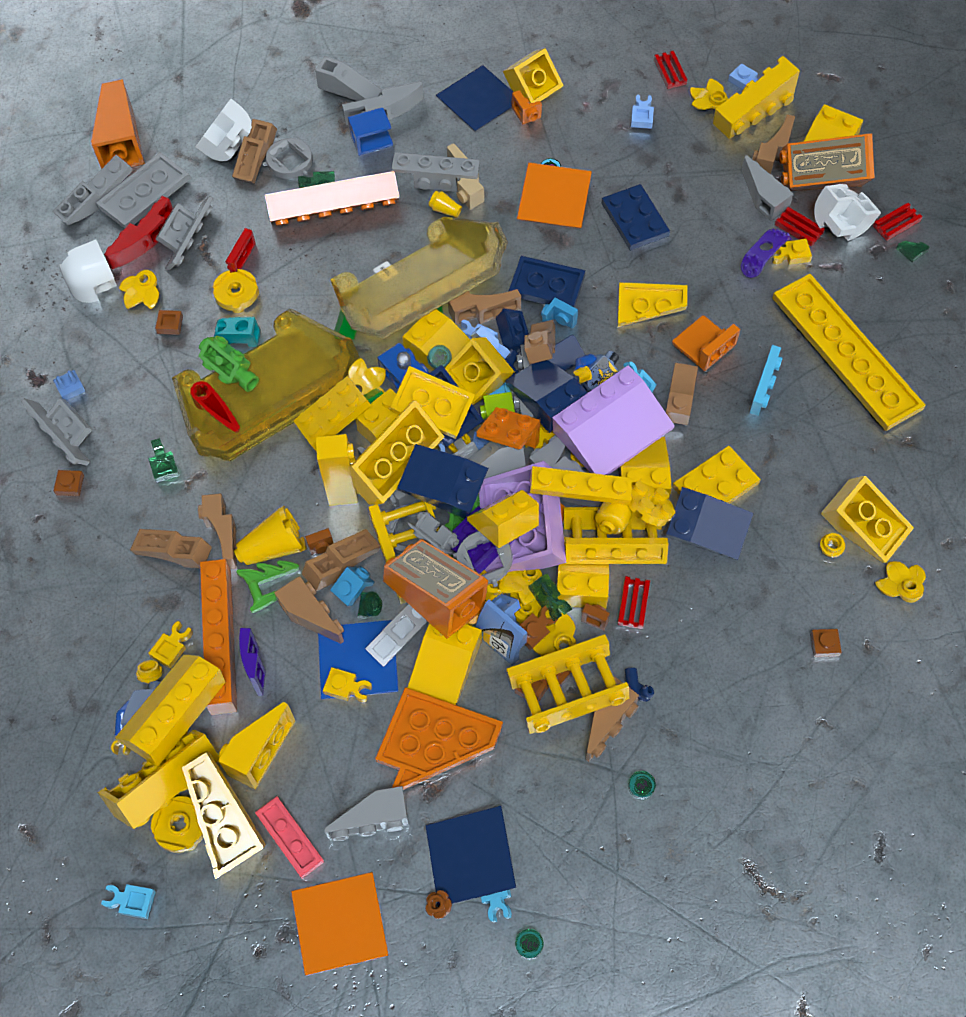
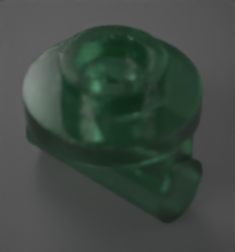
(369, 605)

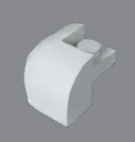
(226, 132)
(844, 211)
(87, 272)

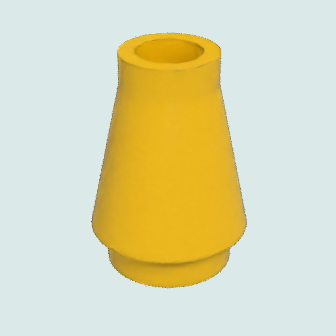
(444, 204)

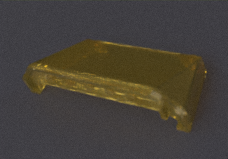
(455, 261)
(292, 374)

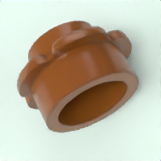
(445, 904)

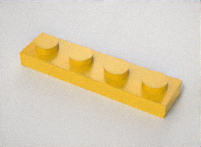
(581, 485)

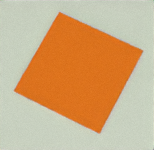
(554, 195)
(339, 923)

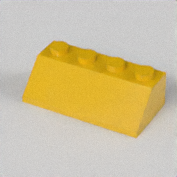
(384, 461)
(171, 708)

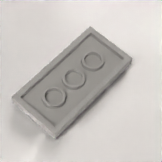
(143, 188)

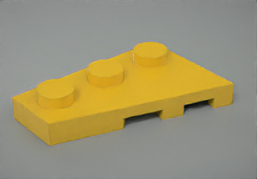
(647, 301)

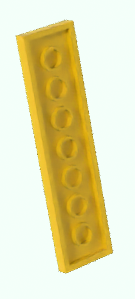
(848, 352)

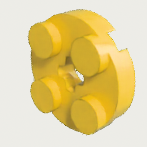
(235, 301)
(652, 504)
(166, 834)

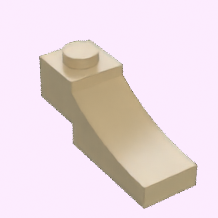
(469, 190)

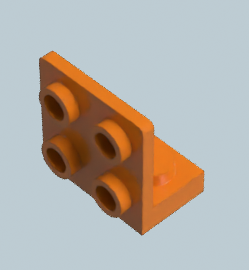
(706, 342)
(510, 429)

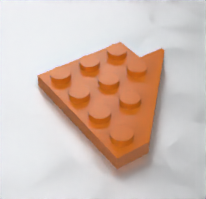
(433, 737)

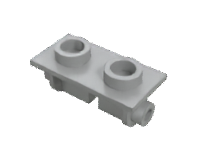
(426, 530)

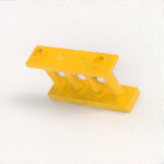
(390, 541)
(611, 550)
(559, 661)

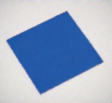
(355, 659)

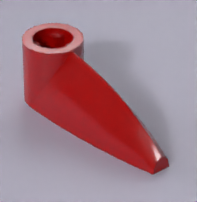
(213, 404)

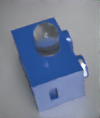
(396, 363)

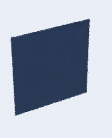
(477, 97)
(471, 855)

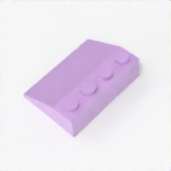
(612, 422)
(540, 546)

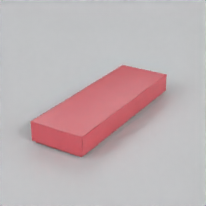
(289, 837)

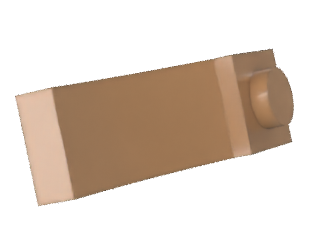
(254, 150)
(771, 150)
(482, 306)
(540, 342)
(681, 393)
(214, 516)
(171, 547)
(345, 553)

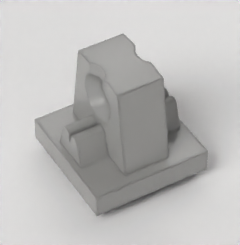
(465, 450)

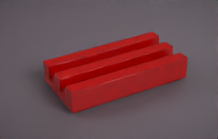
(675, 62)
(907, 212)
(801, 223)
(241, 251)
(636, 583)

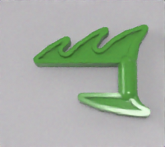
(255, 578)

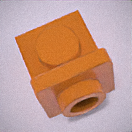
(524, 110)

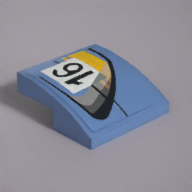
(501, 632)

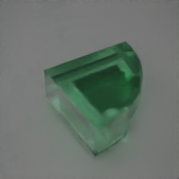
(912, 250)

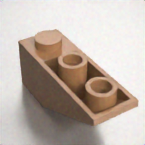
(303, 608)
(608, 723)

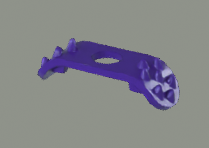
(756, 258)

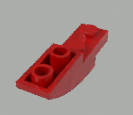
(139, 239)

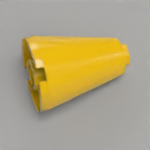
(271, 539)

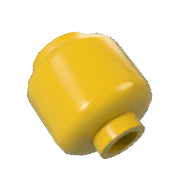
(613, 517)

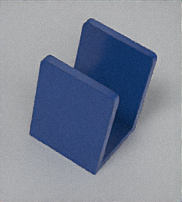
(370, 131)

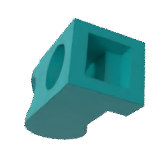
(239, 330)

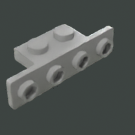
(435, 171)
(179, 229)
(63, 426)

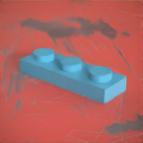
(767, 380)

